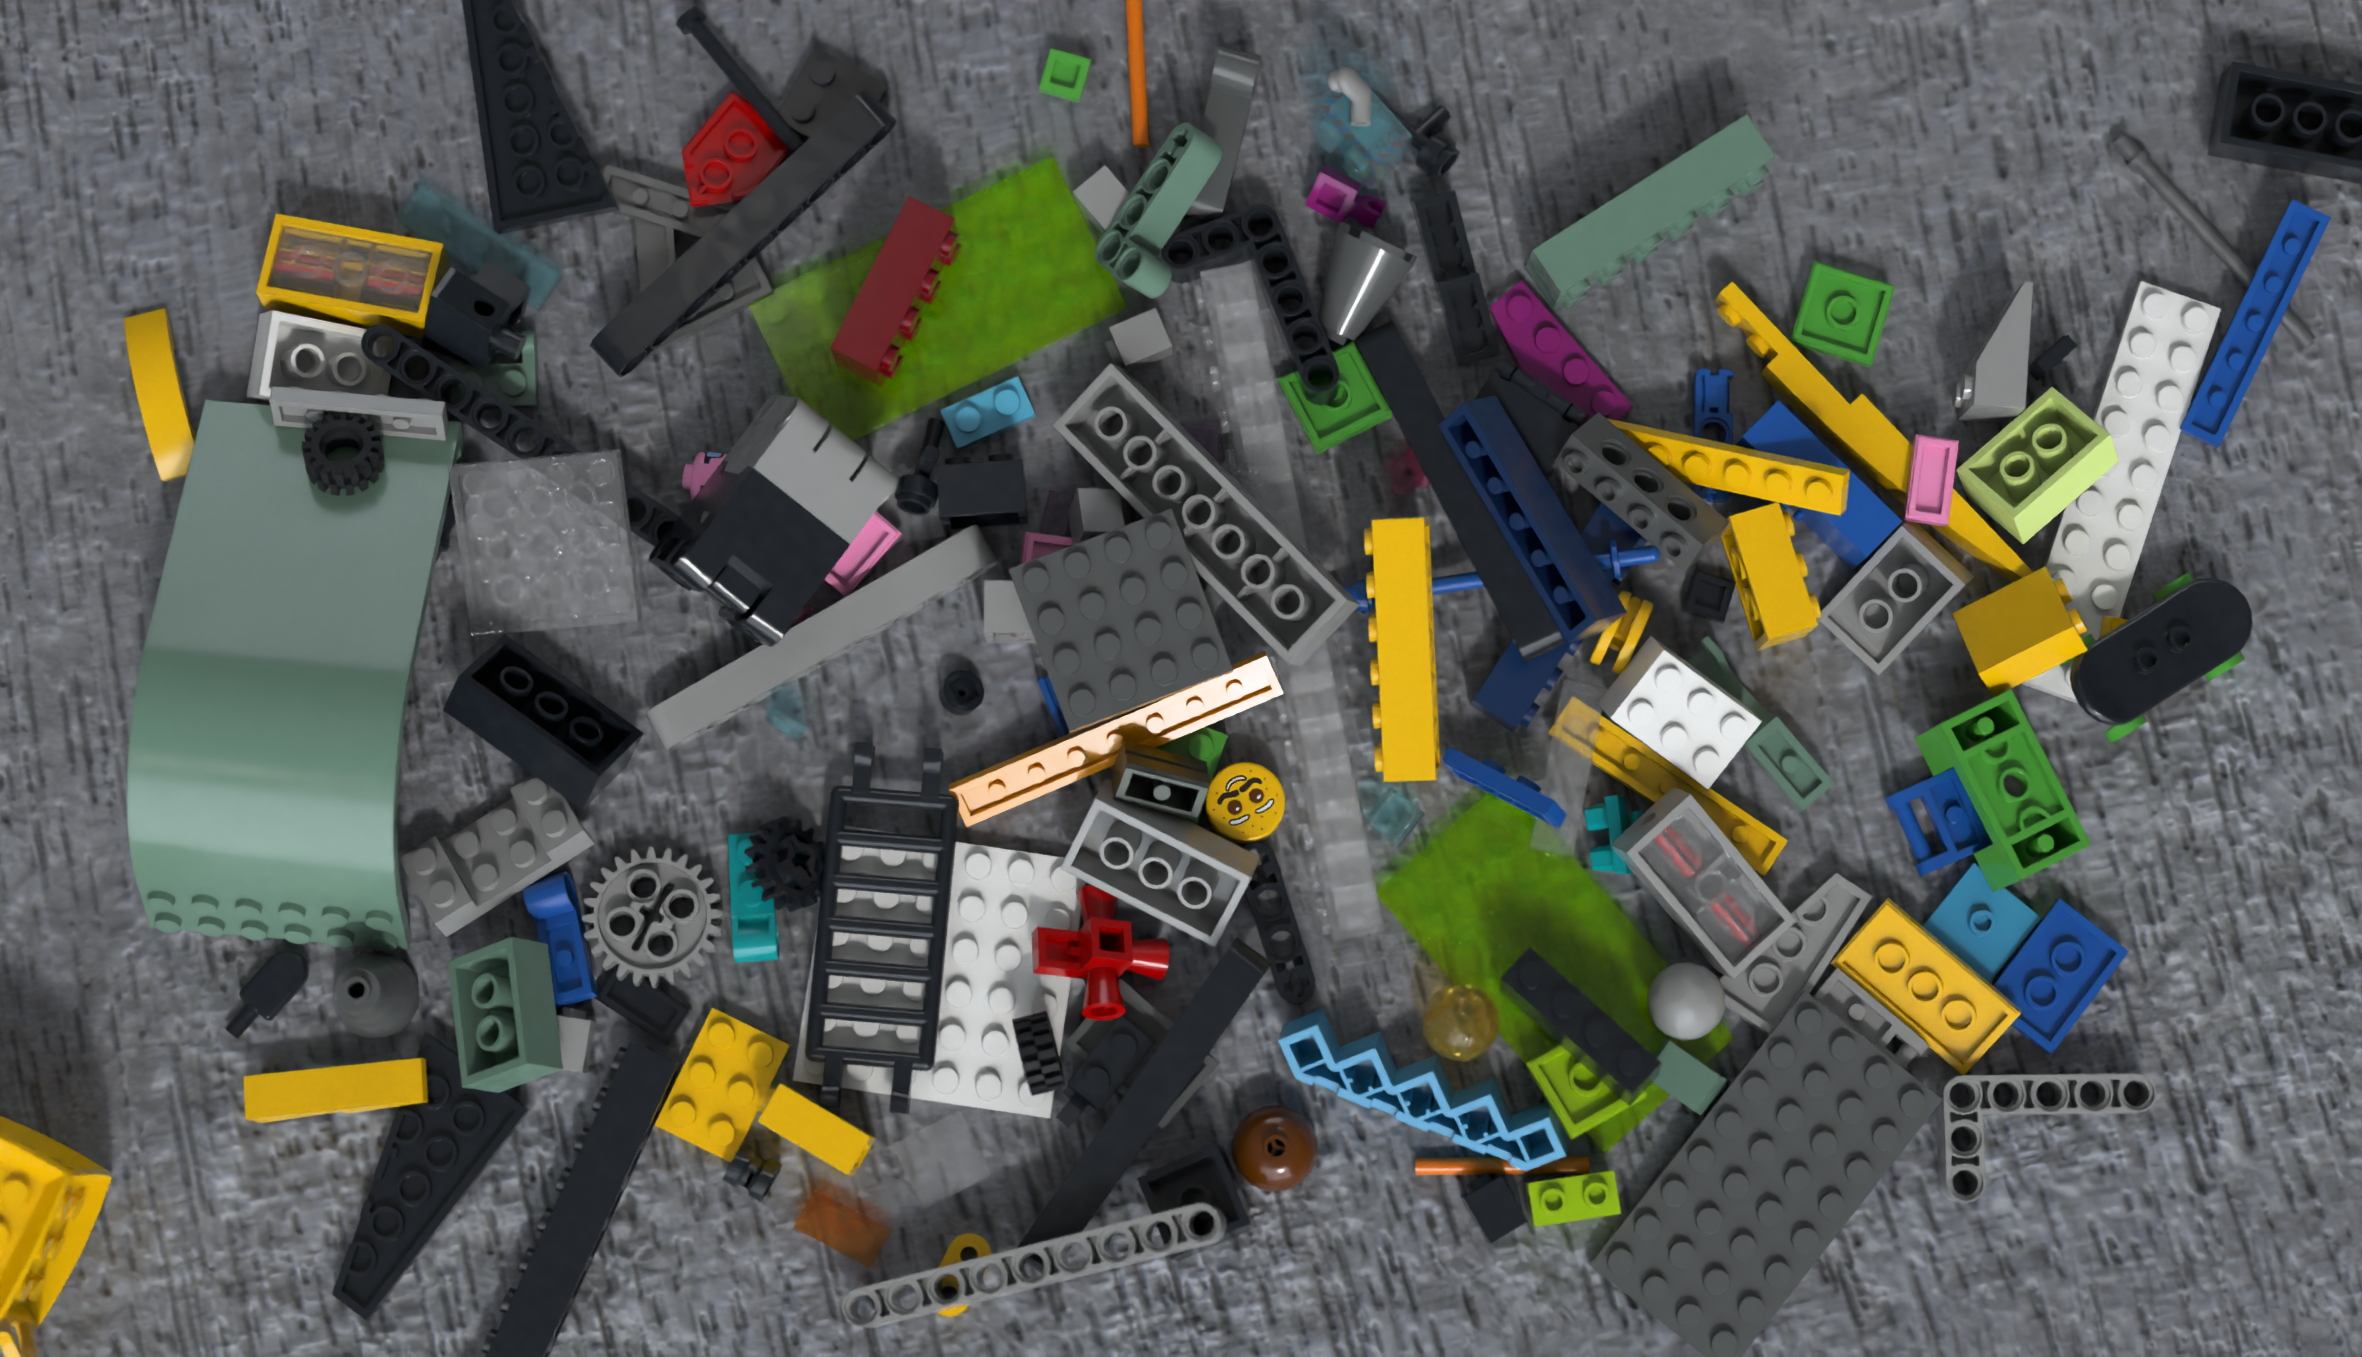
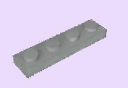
(390, 415)

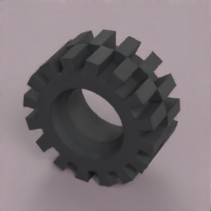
(343, 434)
(1038, 1053)

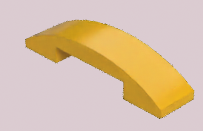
(160, 392)

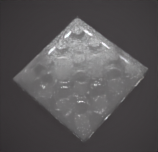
(545, 542)

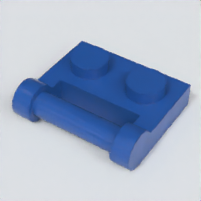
(1951, 816)

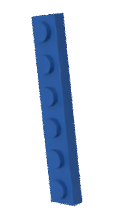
(2254, 323)

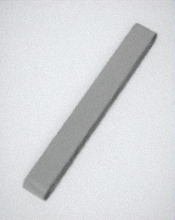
(822, 638)
(1012, 1266)

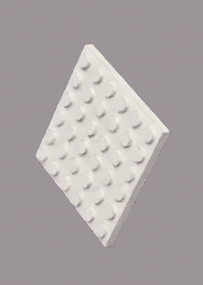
(986, 974)

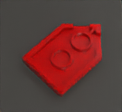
(730, 154)

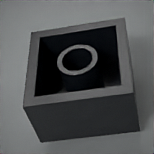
(1197, 1179)

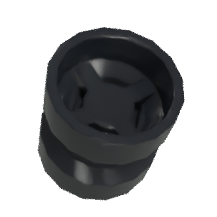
(742, 1172)

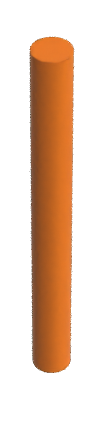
(1137, 73)
(1496, 1166)

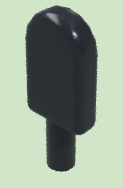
(270, 989)

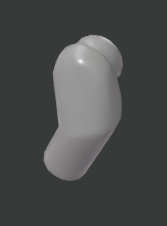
(1357, 90)

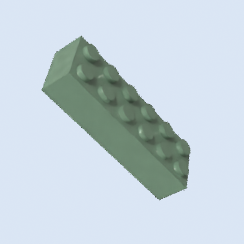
(1649, 213)

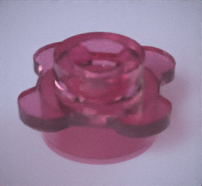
(1402, 483)

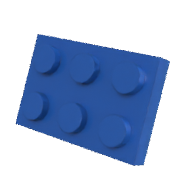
(2057, 974)

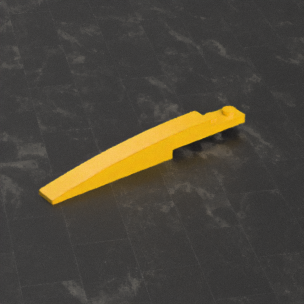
(1858, 430)

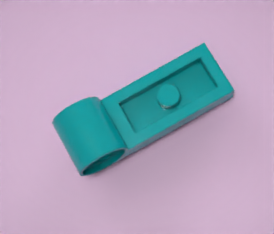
(753, 920)

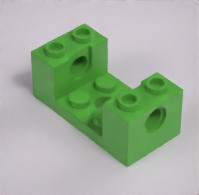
(2025, 829)

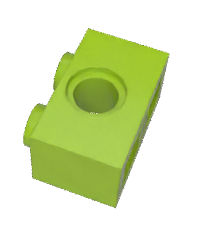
(1572, 1198)

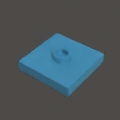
(1981, 923)

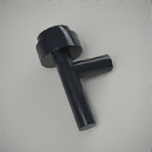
(1439, 152)
(916, 492)

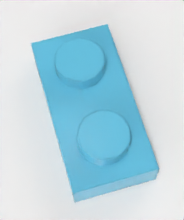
(988, 413)

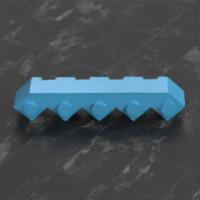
(1421, 1094)

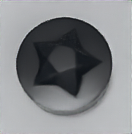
(961, 692)

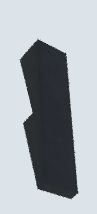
(1455, 277)

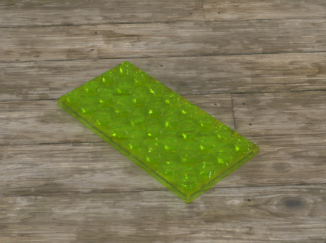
(1012, 291)
(1487, 898)

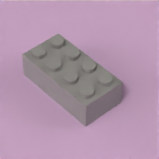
(1161, 865)

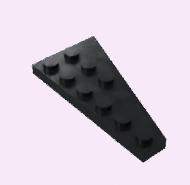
(530, 142)
(422, 1176)

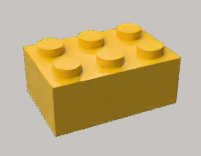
(1769, 576)

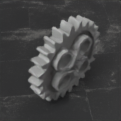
(617, 900)

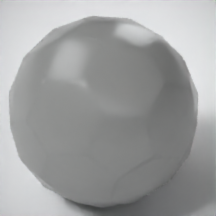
(1686, 1001)

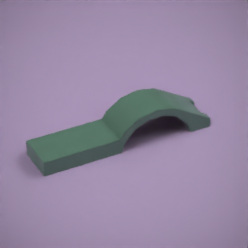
(1772, 742)

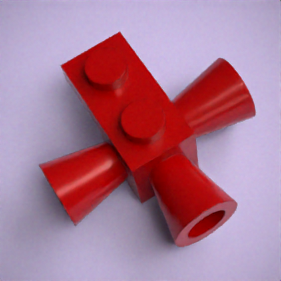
(1098, 953)

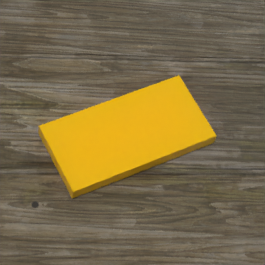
(1926, 986)

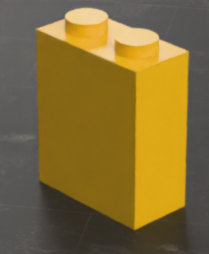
(2021, 630)
(814, 1128)

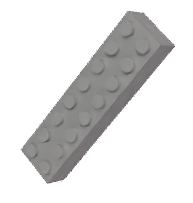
(1224, 528)

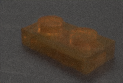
(842, 1228)

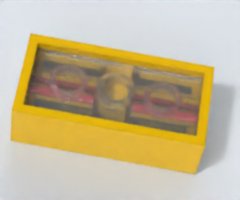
(350, 274)

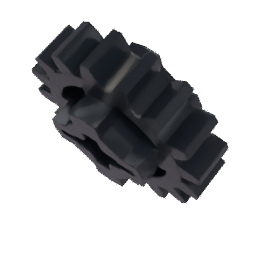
(786, 864)

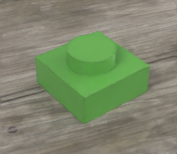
(1065, 75)

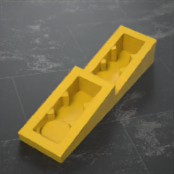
(335, 1089)

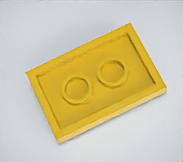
(722, 1085)

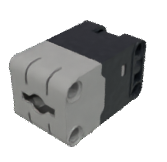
(774, 518)

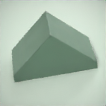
(1688, 1078)

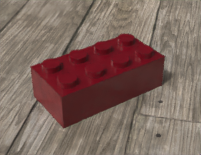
(896, 291)

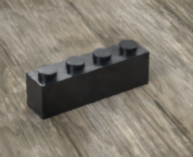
(1580, 1026)

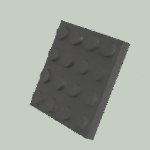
(1120, 620)

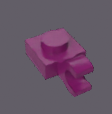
(1338, 197)

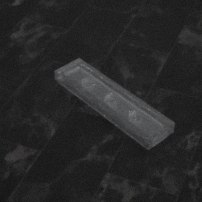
(1569, 764)

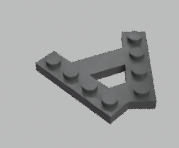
(658, 213)

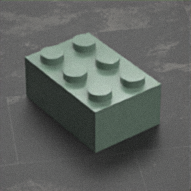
(505, 1015)

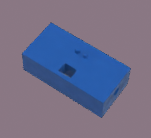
(1866, 517)

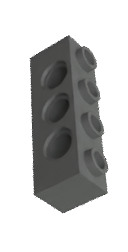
(1641, 491)

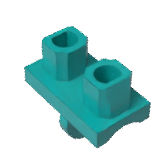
(1612, 816)

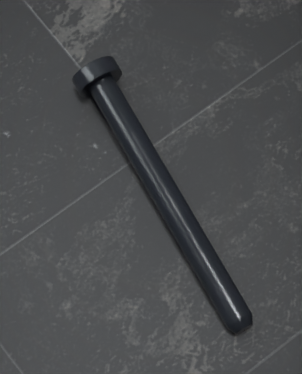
(693, 22)

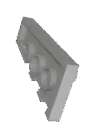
(1798, 956)

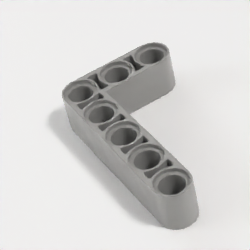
(2023, 1102)

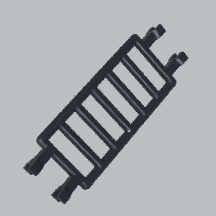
(829, 922)

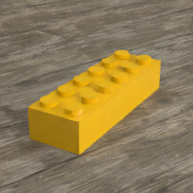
(1405, 649)

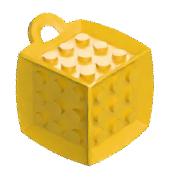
(45, 1220)

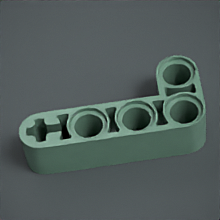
(1156, 208)

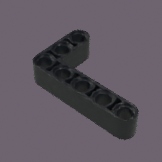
(1275, 287)

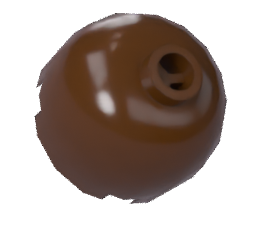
(1263, 1168)

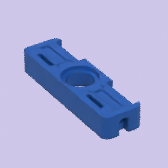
(1709, 408)

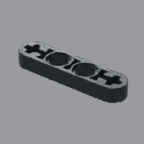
(1281, 921)

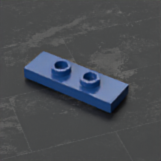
(1492, 779)

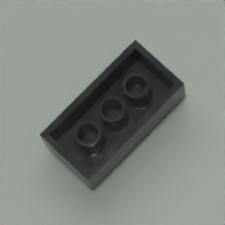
(2288, 122)
(542, 721)

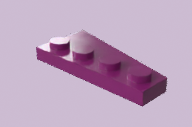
(1553, 356)

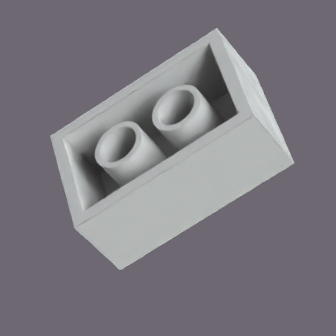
(1679, 712)

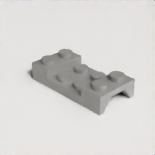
(495, 855)

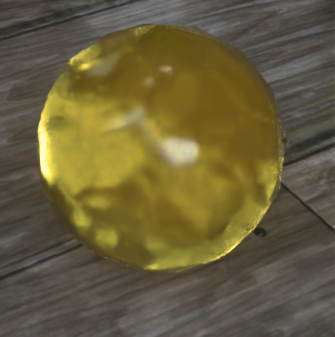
(1460, 1022)

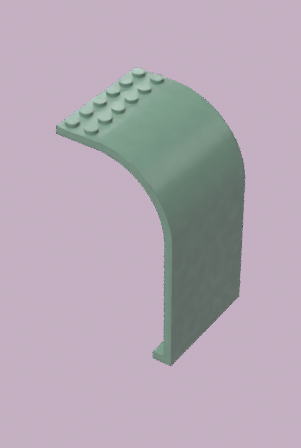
(282, 687)

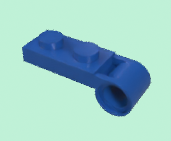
(559, 924)

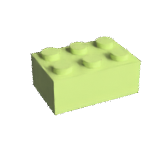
(2037, 465)

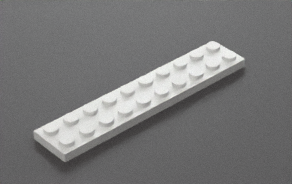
(2143, 413)

